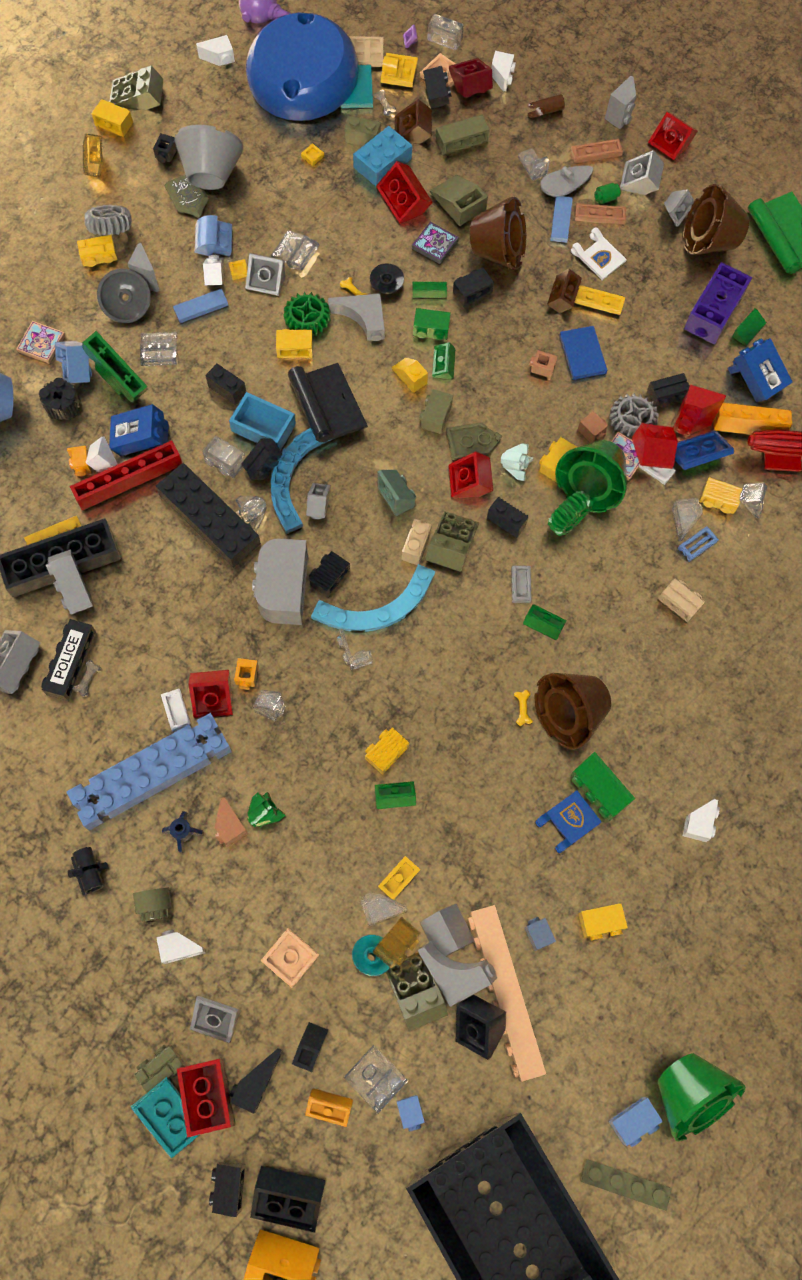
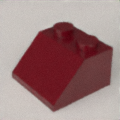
(471, 77)

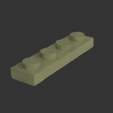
(626, 1184)

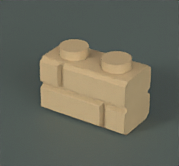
(416, 542)
(681, 599)

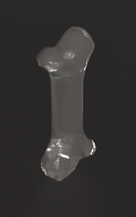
(381, 97)
(91, 669)

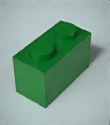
(431, 324)

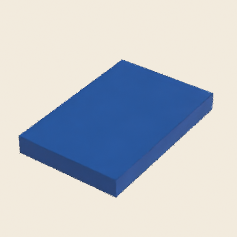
(583, 352)
(702, 449)

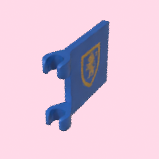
(572, 818)

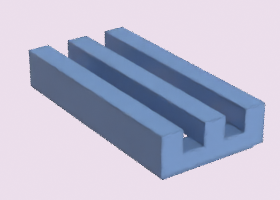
(687, 552)

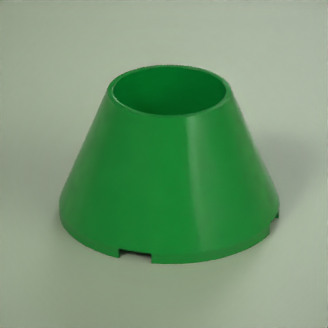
(595, 470)
(696, 1094)

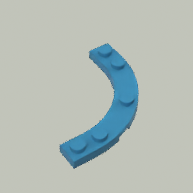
(281, 479)

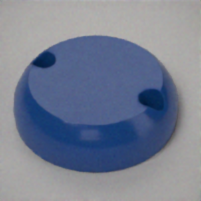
(301, 66)

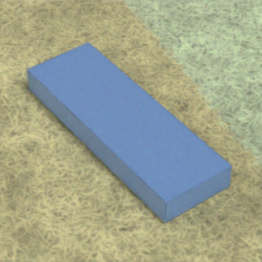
(561, 219)
(200, 305)

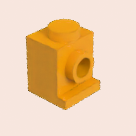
(78, 460)
(244, 667)

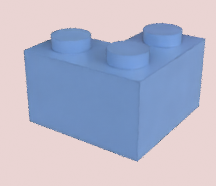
(74, 361)

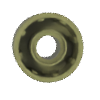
(152, 904)

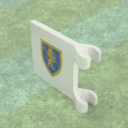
(601, 256)

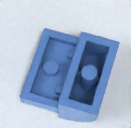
(213, 236)

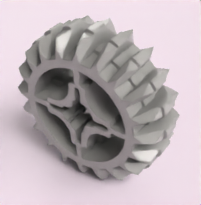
(108, 220)
(637, 410)

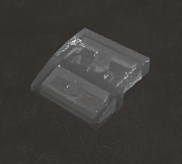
(295, 250)
(158, 348)

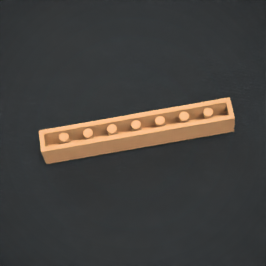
(507, 994)

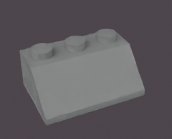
(15, 655)

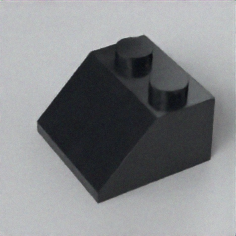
(479, 1025)
(228, 1188)

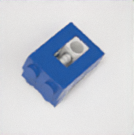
(758, 366)
(138, 430)

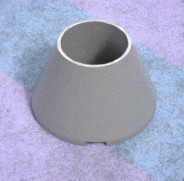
(207, 155)

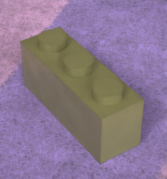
(462, 134)

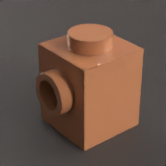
(593, 427)

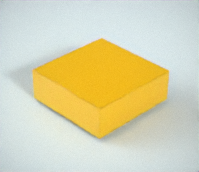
(312, 154)
(238, 269)

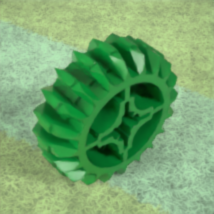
(305, 310)
(570, 513)

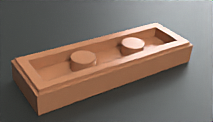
(596, 151)
(600, 213)

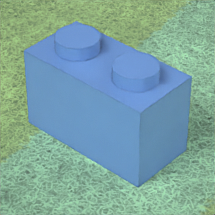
(635, 1122)

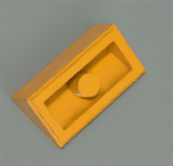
(329, 1107)

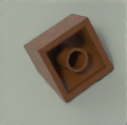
(414, 122)

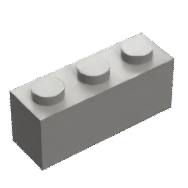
(69, 582)

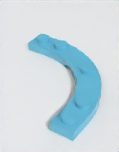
(380, 617)

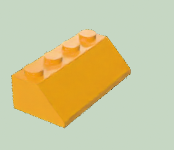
(750, 418)

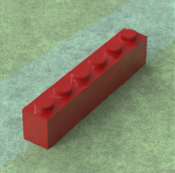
(126, 475)

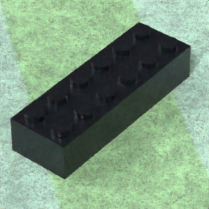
(208, 515)
(26, 566)

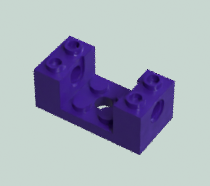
(712, 313)

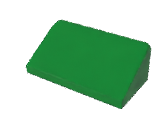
(429, 289)
(749, 327)
(444, 361)
(544, 622)
(395, 795)

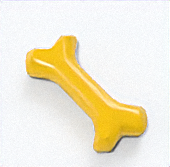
(349, 285)
(522, 697)

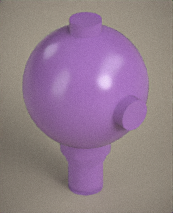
(260, 10)

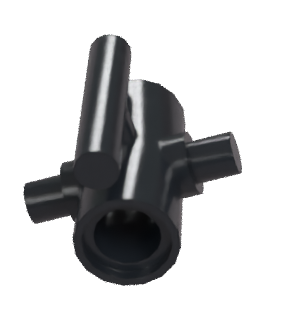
(87, 870)

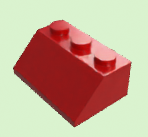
(403, 193)
(697, 410)
(205, 1097)

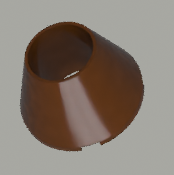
(715, 222)
(500, 234)
(571, 707)

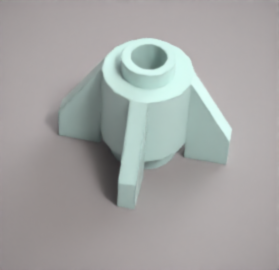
(515, 460)

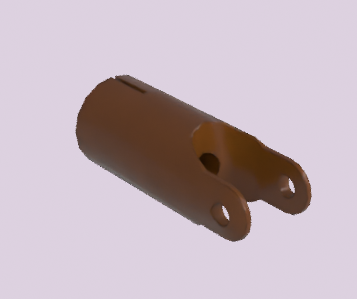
(547, 106)

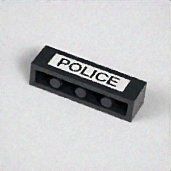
(68, 660)

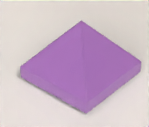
(410, 36)

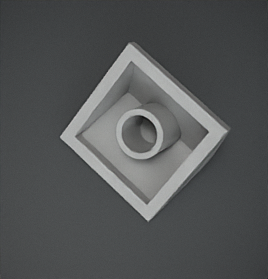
(140, 264)
(265, 274)
(447, 930)
(214, 1019)

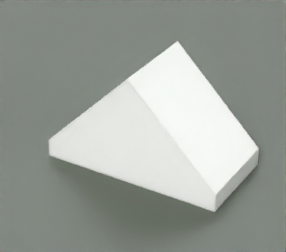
(100, 456)

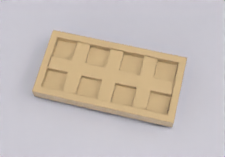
(369, 50)

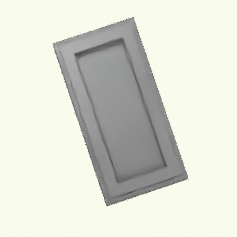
(521, 584)

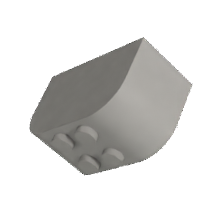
(281, 580)

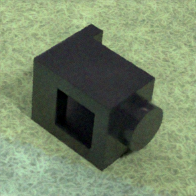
(163, 151)

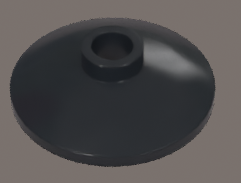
(384, 273)

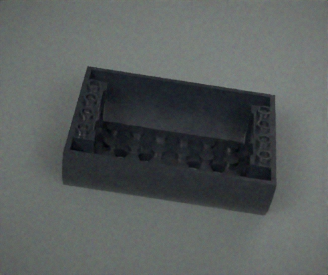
(533, 1211)

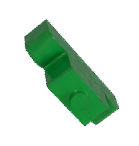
(113, 368)

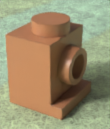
(543, 364)

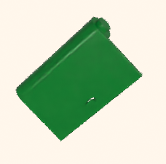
(782, 228)

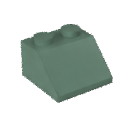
(395, 491)

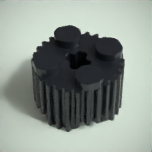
(59, 399)

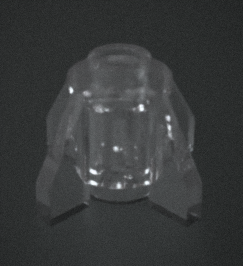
(251, 510)

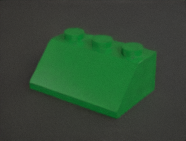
(602, 786)

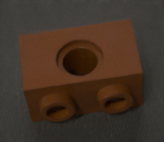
(564, 291)

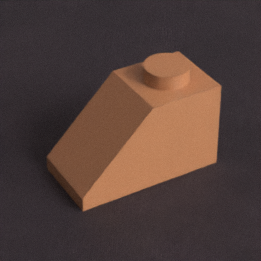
(228, 825)

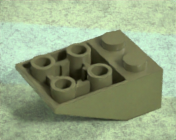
(138, 89)
(460, 198)
(452, 541)
(416, 992)

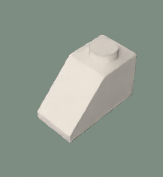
(216, 51)
(176, 947)

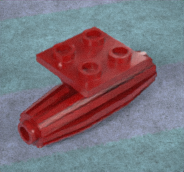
(780, 448)

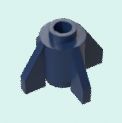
(185, 834)

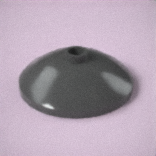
(111, 293)

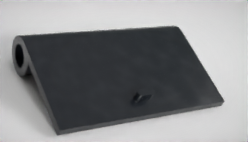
(323, 403)

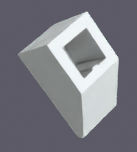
(502, 68)
(213, 270)
(701, 821)

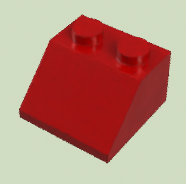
(672, 135)
(655, 445)
(471, 476)
(211, 693)

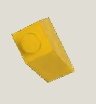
(411, 373)

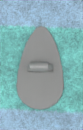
(565, 180)

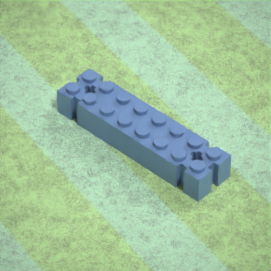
(148, 772)

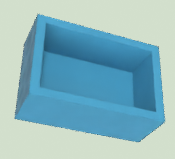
(381, 154)
(262, 420)

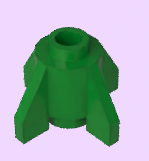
(263, 811)

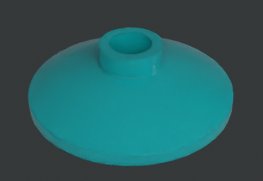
(360, 952)

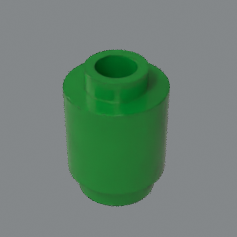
(607, 193)

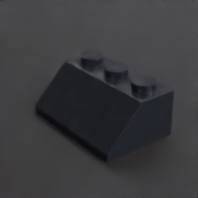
(287, 1198)

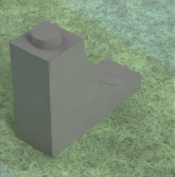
(364, 310)
(455, 978)

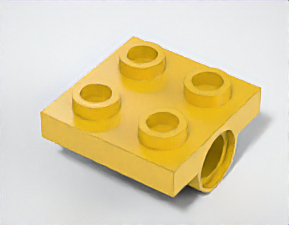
(399, 69)

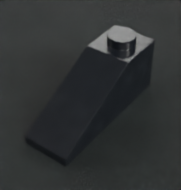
(253, 1086)

